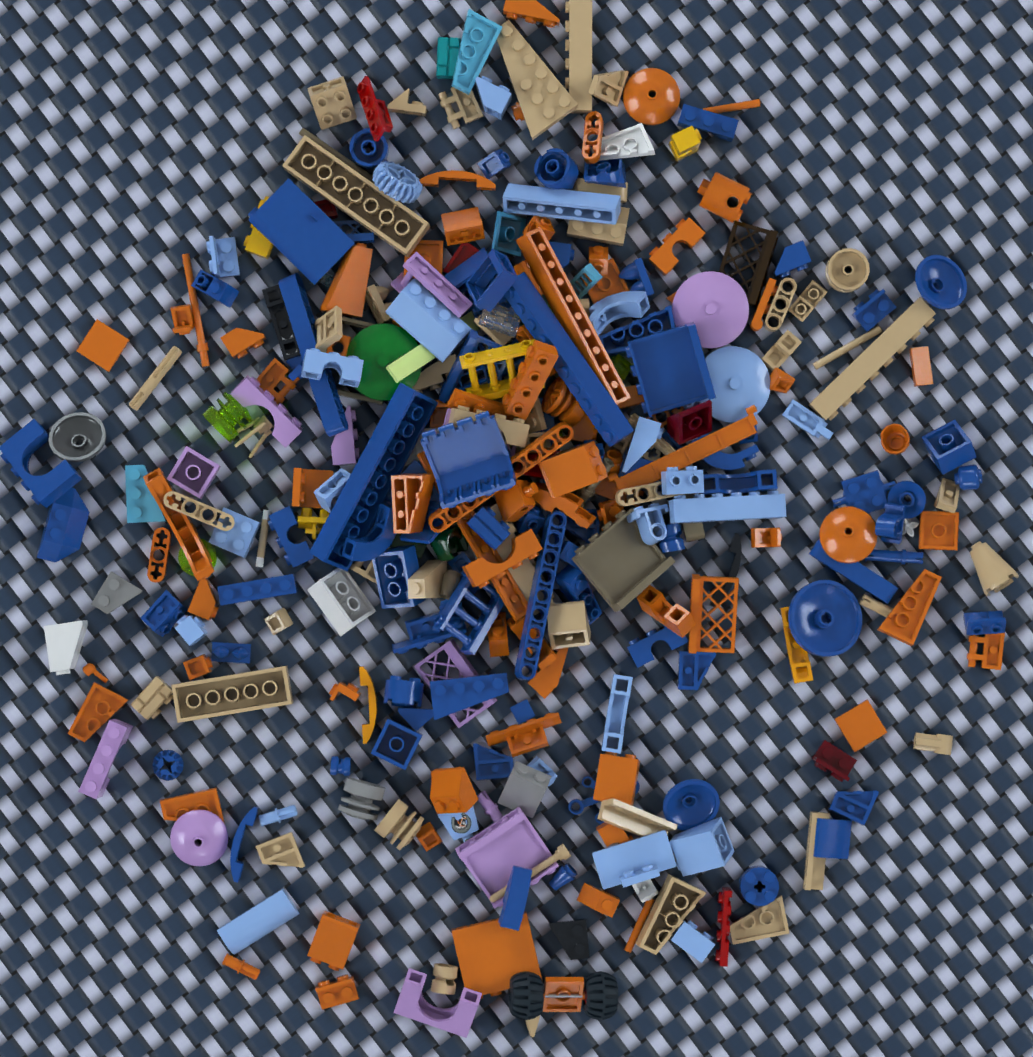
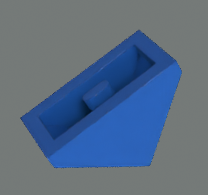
(416, 716)

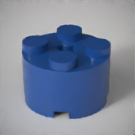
(359, 155)
(556, 170)
(403, 692)
(766, 893)

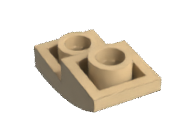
(807, 300)

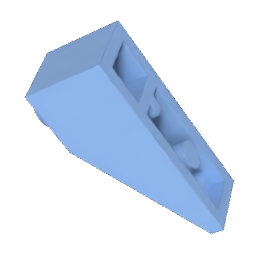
(643, 438)

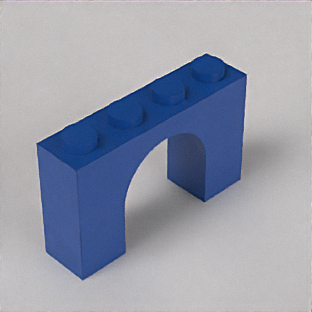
(18, 452)

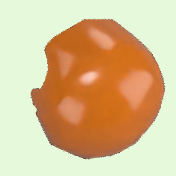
(895, 439)

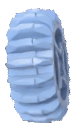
(397, 182)

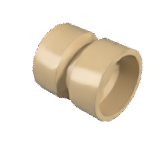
(444, 978)

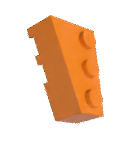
(410, 501)

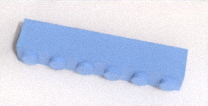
(561, 203)
(727, 508)

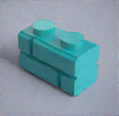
(447, 57)

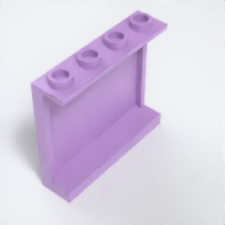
(499, 847)

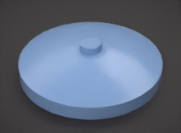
(738, 383)

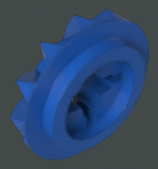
(170, 756)

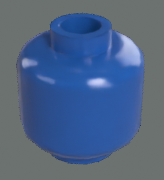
(968, 477)

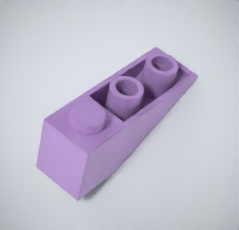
(344, 443)

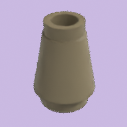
(449, 583)

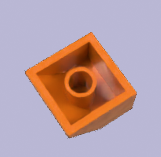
(452, 790)

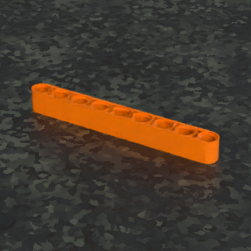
(526, 464)

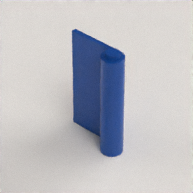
(301, 231)

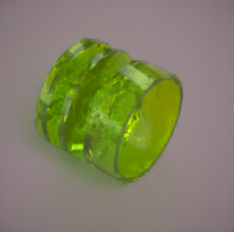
(227, 417)

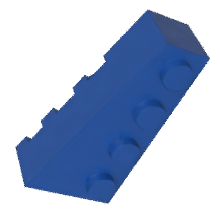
(616, 340)

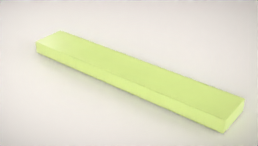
(419, 356)

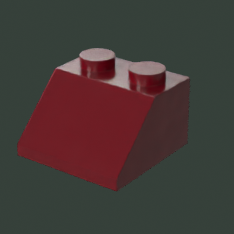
(690, 423)

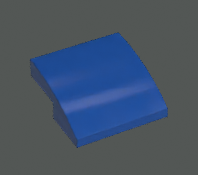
(832, 838)

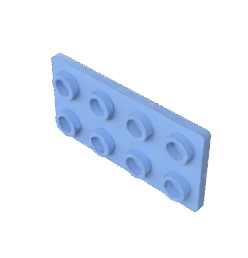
(634, 860)

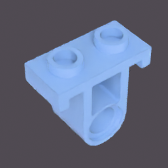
(650, 521)

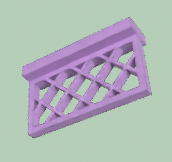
(465, 668)

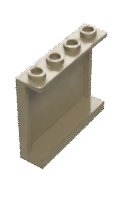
(620, 561)

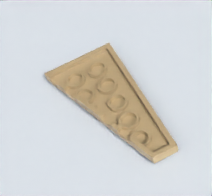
(537, 89)

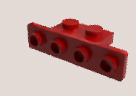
(374, 109)

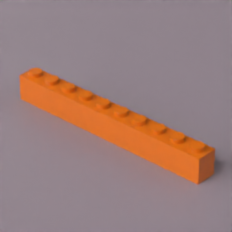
(570, 310)

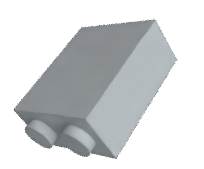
(524, 789)

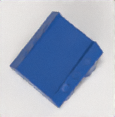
(606, 172)

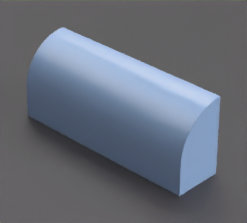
(258, 921)

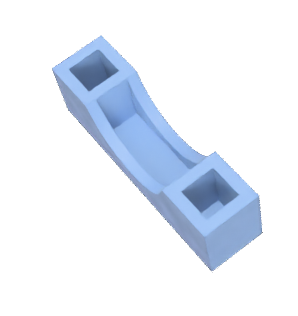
(616, 713)

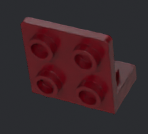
(835, 760)

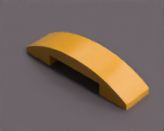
(797, 656)
(365, 680)

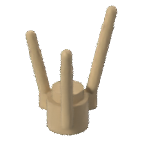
(261, 425)

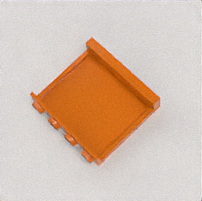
(494, 954)

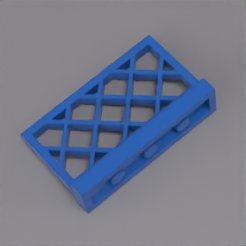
(456, 372)

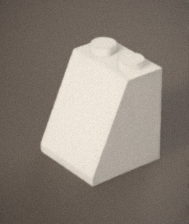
(64, 645)

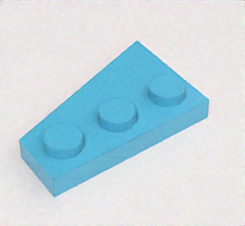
(139, 500)

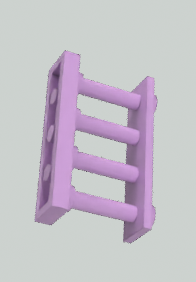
(434, 282)

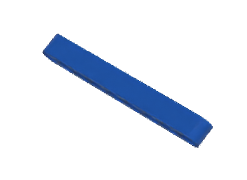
(304, 329)
(547, 589)

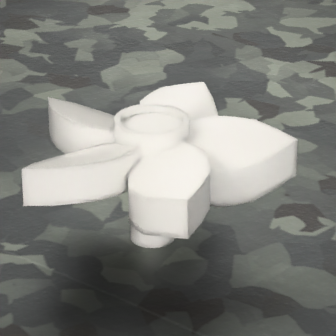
(908, 527)

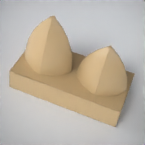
(374, 298)

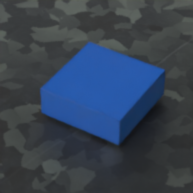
(522, 711)

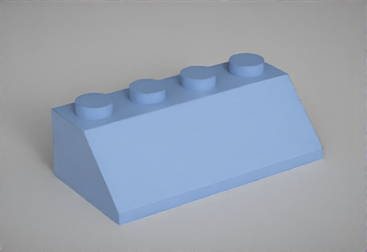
(428, 320)

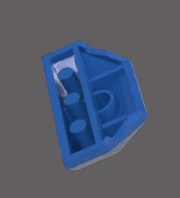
(63, 527)

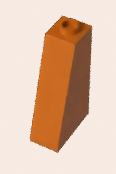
(350, 282)

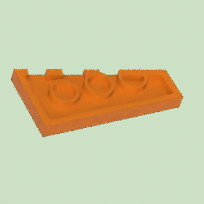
(909, 613)

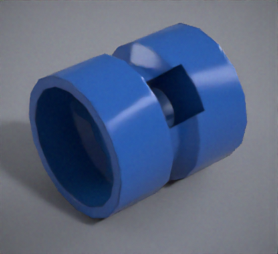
(672, 541)

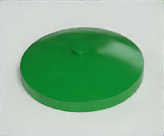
(378, 348)

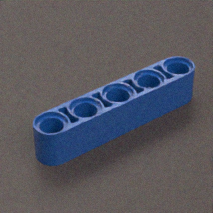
(858, 575)

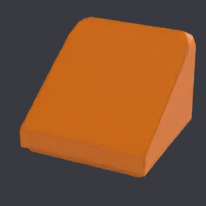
(780, 381)
(428, 836)

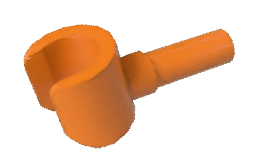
(90, 668)

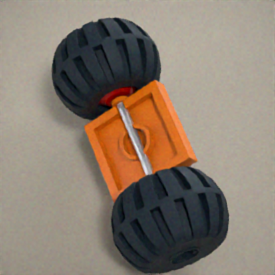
(563, 994)

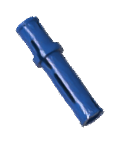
(896, 556)

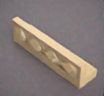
(632, 818)
(814, 866)

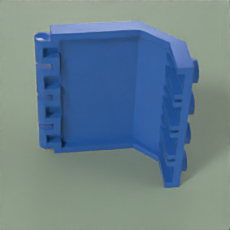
(468, 459)

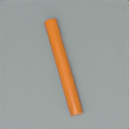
(734, 106)
(638, 926)

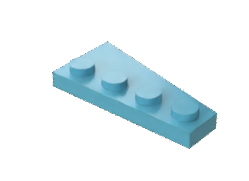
(475, 46)

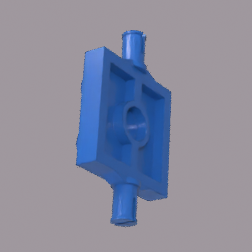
(864, 492)

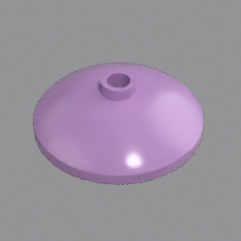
(202, 826)

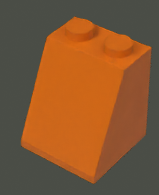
(573, 469)
(333, 940)

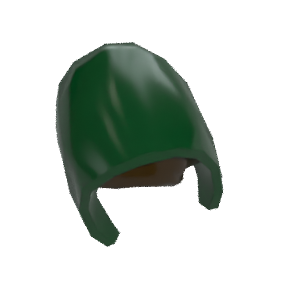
(448, 543)

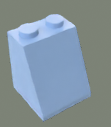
(702, 847)

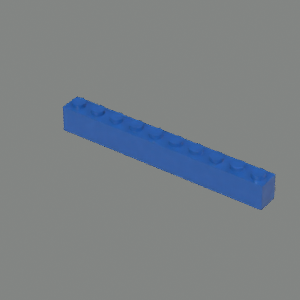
(570, 364)

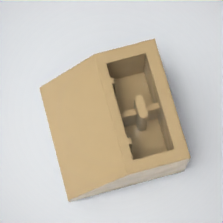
(568, 625)

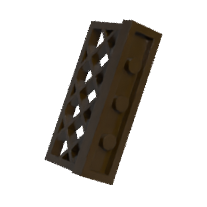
(763, 262)

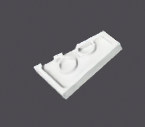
(626, 144)

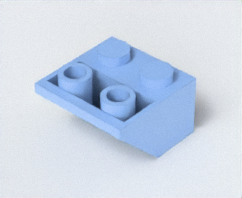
(493, 98)

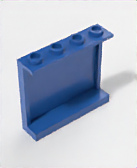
(670, 369)

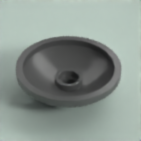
(74, 430)

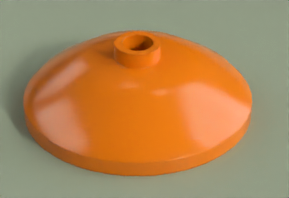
(647, 109)
(846, 547)

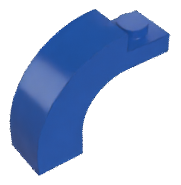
(729, 461)
(375, 541)

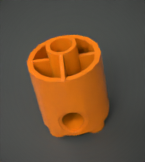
(717, 193)

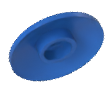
(917, 494)

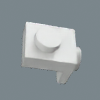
(645, 890)

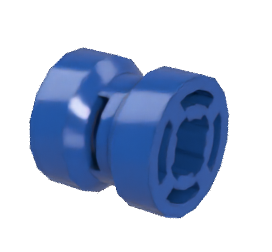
(340, 766)

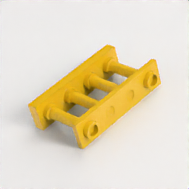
(494, 389)

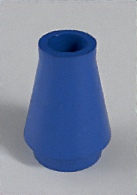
(563, 876)

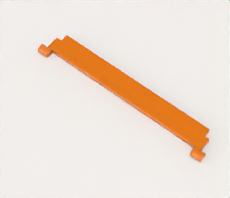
(690, 453)

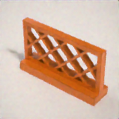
(696, 609)

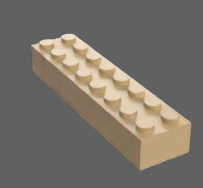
(356, 196)

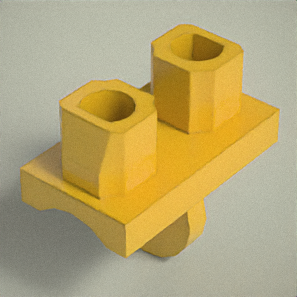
(312, 524)

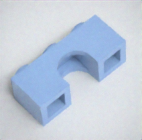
(348, 367)

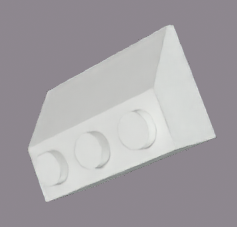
(341, 600)

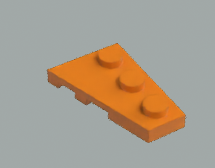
(95, 711)
(202, 800)

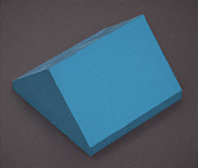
(506, 232)

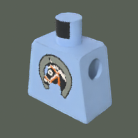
(460, 824)

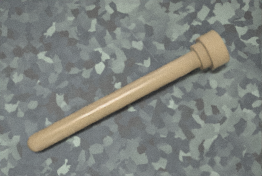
(560, 854)

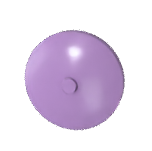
(714, 305)

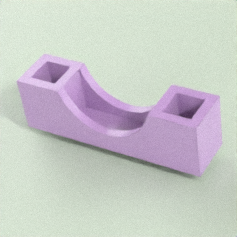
(249, 393)

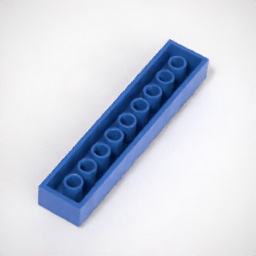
(371, 477)

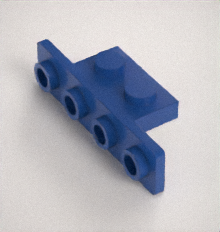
(421, 634)

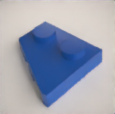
(854, 805)

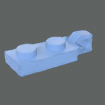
(807, 420)

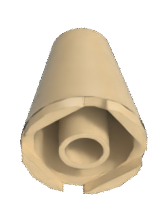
(991, 568)

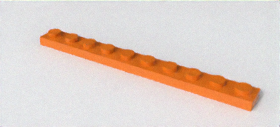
(505, 585)

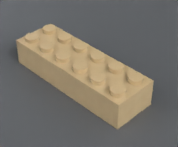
(232, 694)

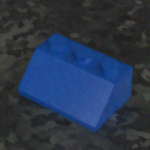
(461, 274)
(392, 574)

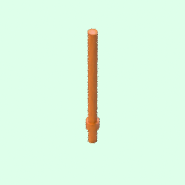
(202, 347)

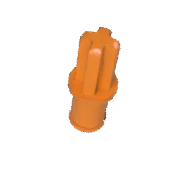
(241, 966)

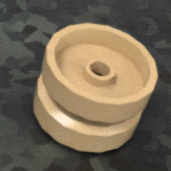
(843, 281)

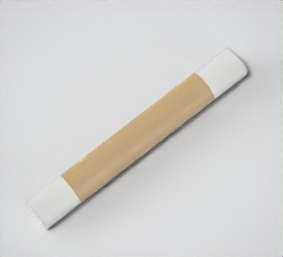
(263, 538)

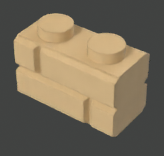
(153, 698)

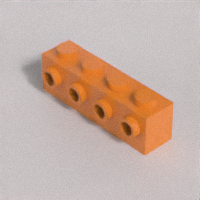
(530, 379)

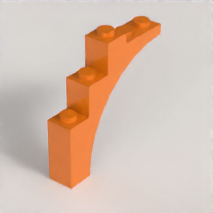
(181, 525)

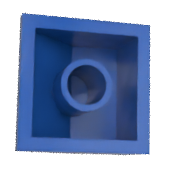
(949, 447)

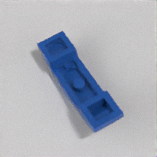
(237, 866)

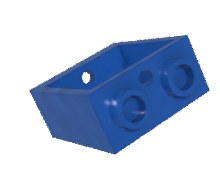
(493, 263)

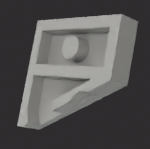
(114, 593)

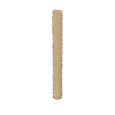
(846, 348)

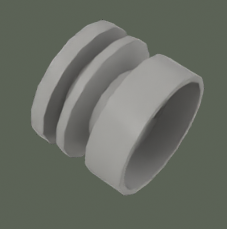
(361, 799)

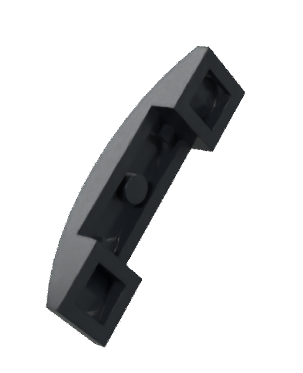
(281, 322)
(735, 547)

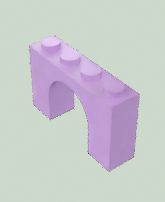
(110, 743)
(453, 1020)

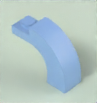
(618, 306)

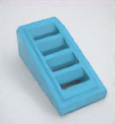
(594, 276)

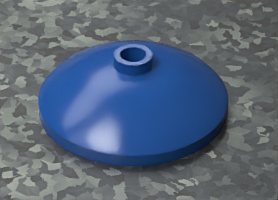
(941, 282)
(696, 810)

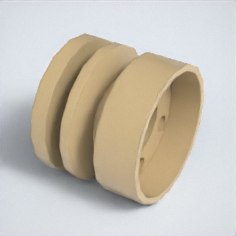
(399, 824)

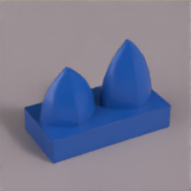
(637, 271)
(231, 652)

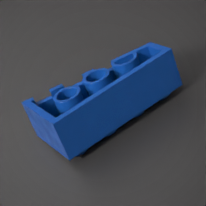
(460, 693)

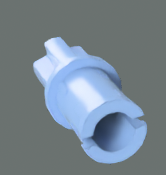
(278, 815)

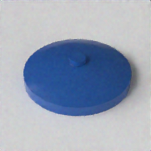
(825, 618)

